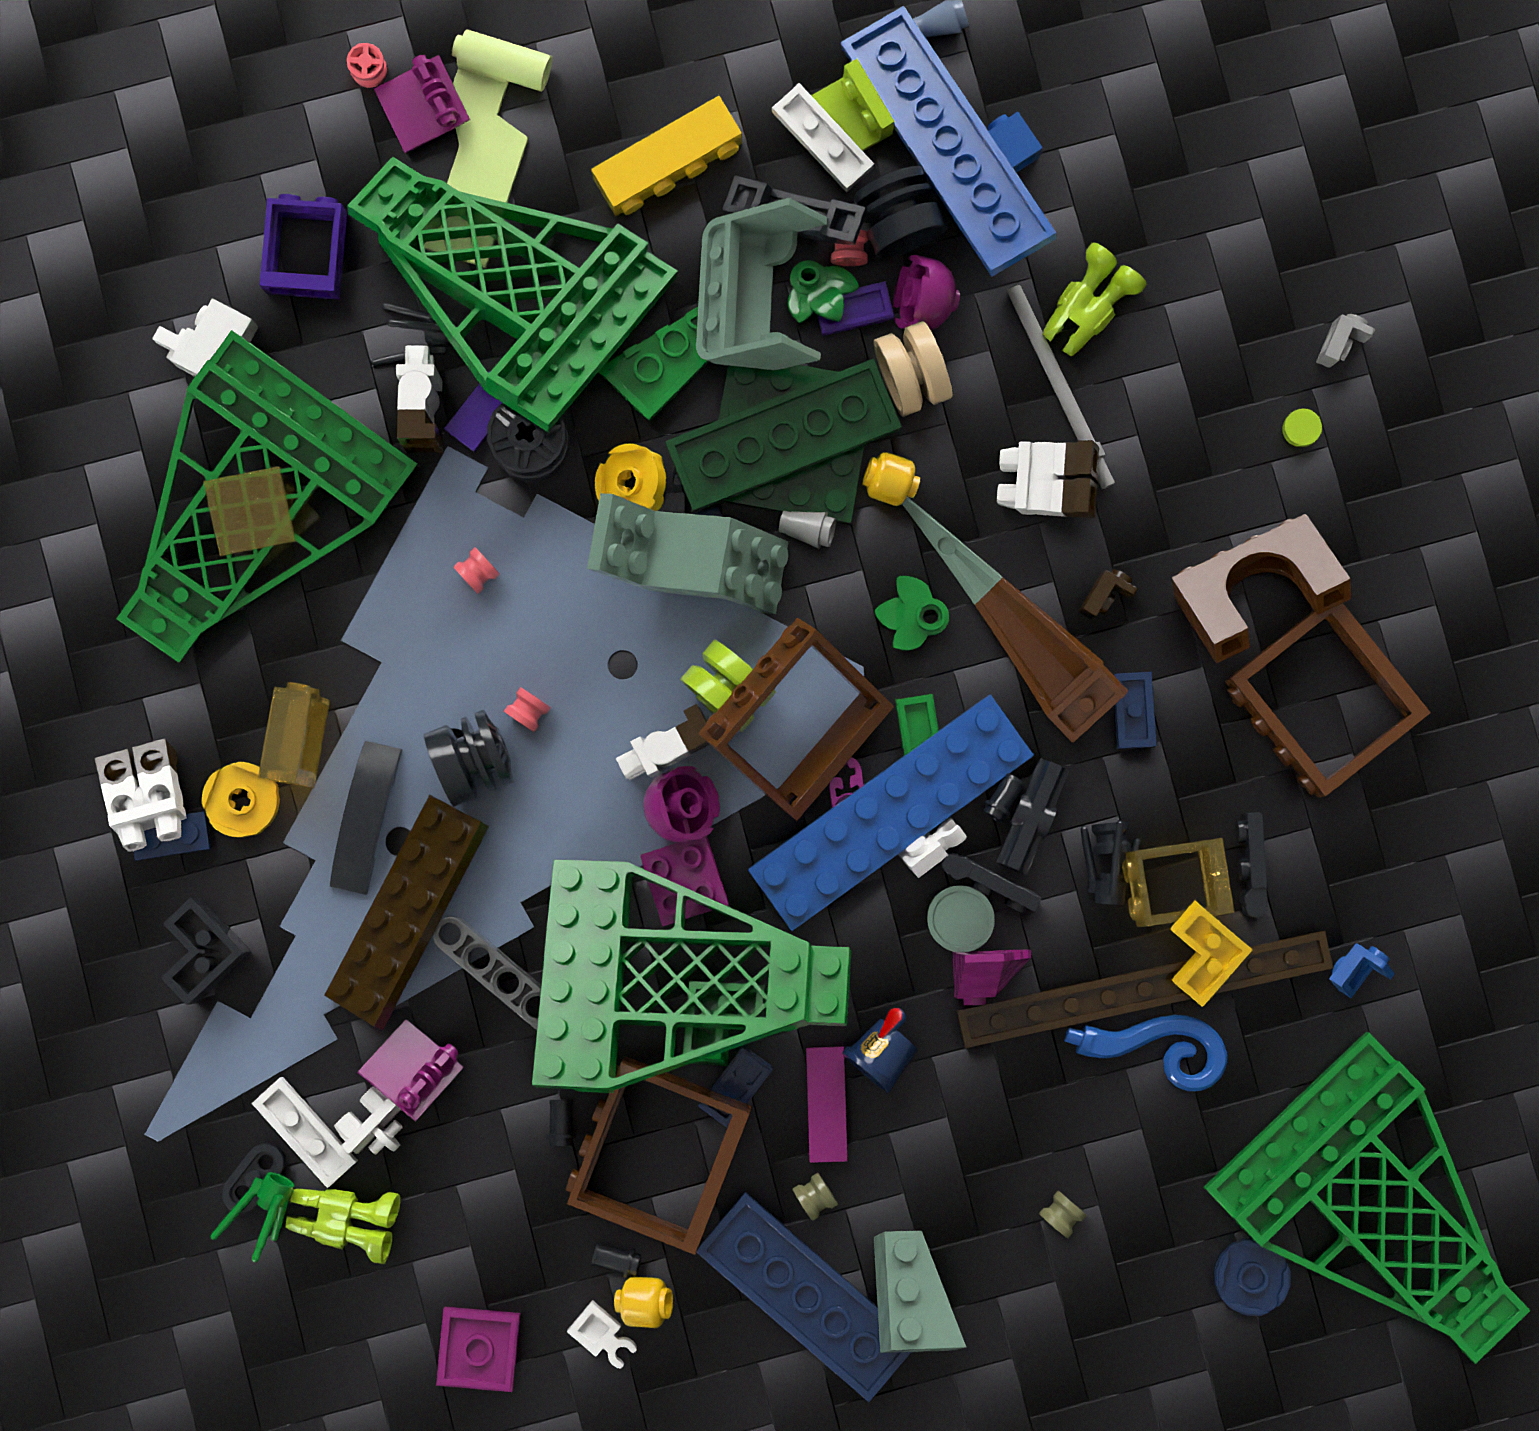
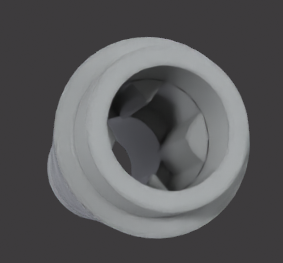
(809, 527)

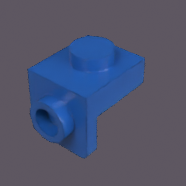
(1354, 968)

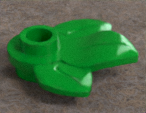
(820, 295)
(907, 612)

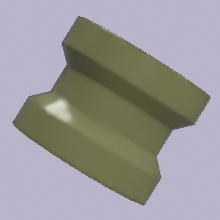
(815, 1196)
(1062, 1214)

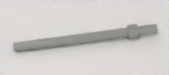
(1057, 378)

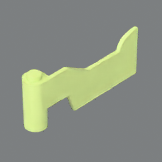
(488, 144)

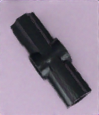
(1032, 816)

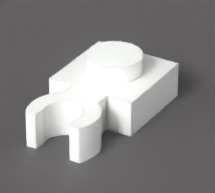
(931, 849)
(597, 1331)

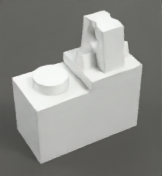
(195, 347)

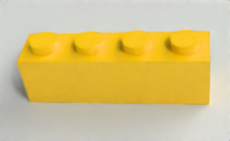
(668, 156)

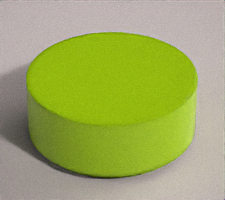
(1302, 428)

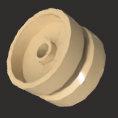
(913, 369)

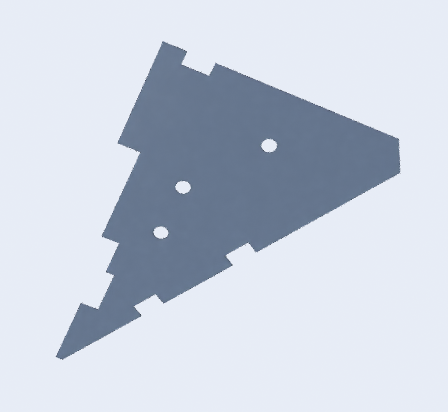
(464, 652)

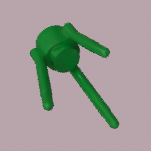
(273, 1196)

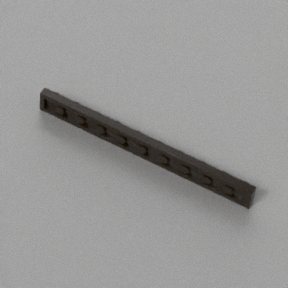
(1133, 992)

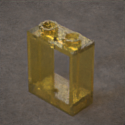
(294, 735)
(1214, 878)

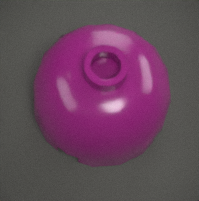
(925, 293)
(681, 804)

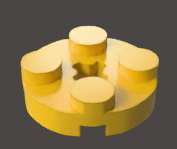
(647, 469)
(221, 809)

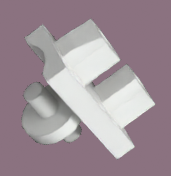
(359, 1134)

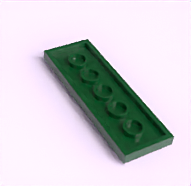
(783, 435)

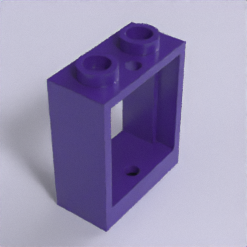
(302, 284)

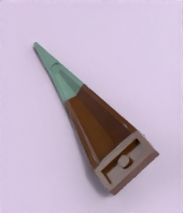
(1056, 666)

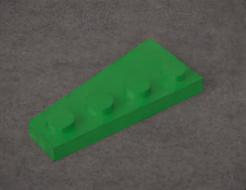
(657, 367)

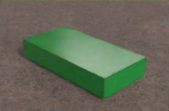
(916, 720)

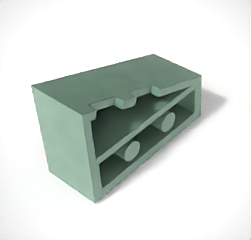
(911, 1297)

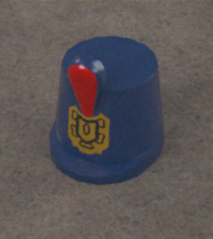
(882, 1051)

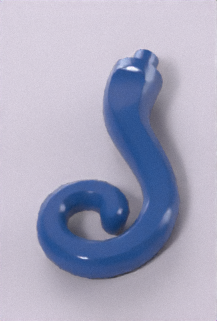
(1110, 1044)

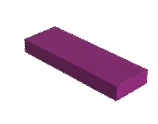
(826, 1104)

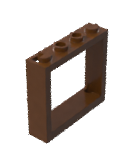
(1372, 660)
(831, 750)
(636, 1219)

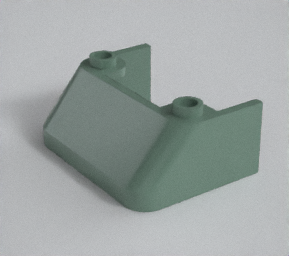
(738, 285)

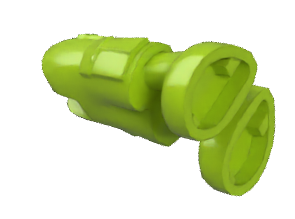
(1083, 307)
(334, 1220)

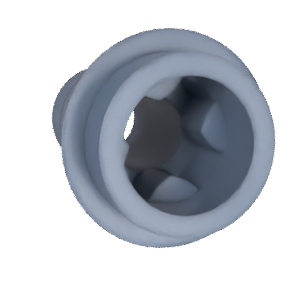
(943, 19)

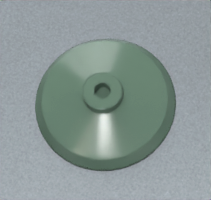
(961, 919)

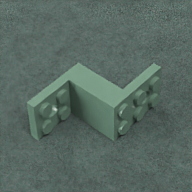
(688, 554)

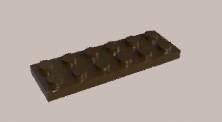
(406, 911)

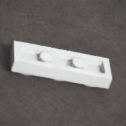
(822, 137)
(304, 1132)

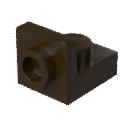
(1100, 597)

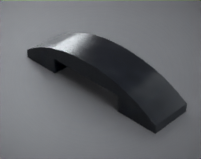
(843, 218)
(364, 817)

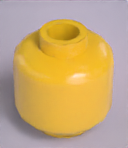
(891, 478)
(644, 1302)

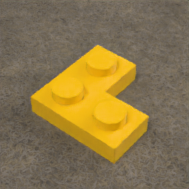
(1215, 957)

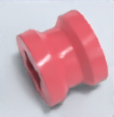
(365, 56)
(851, 254)
(476, 570)
(527, 709)

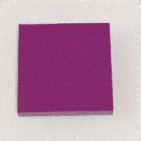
(478, 1349)

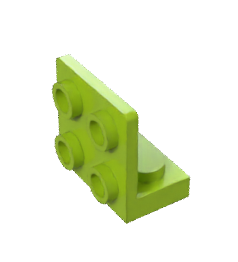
(857, 107)

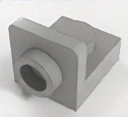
(1337, 342)

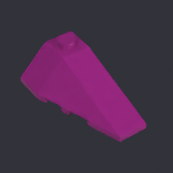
(985, 973)

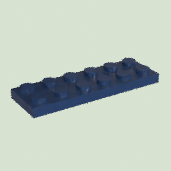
(801, 1294)

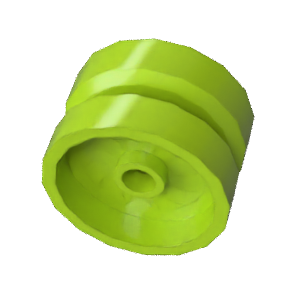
(716, 689)

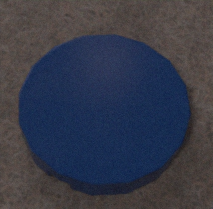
(1251, 1278)

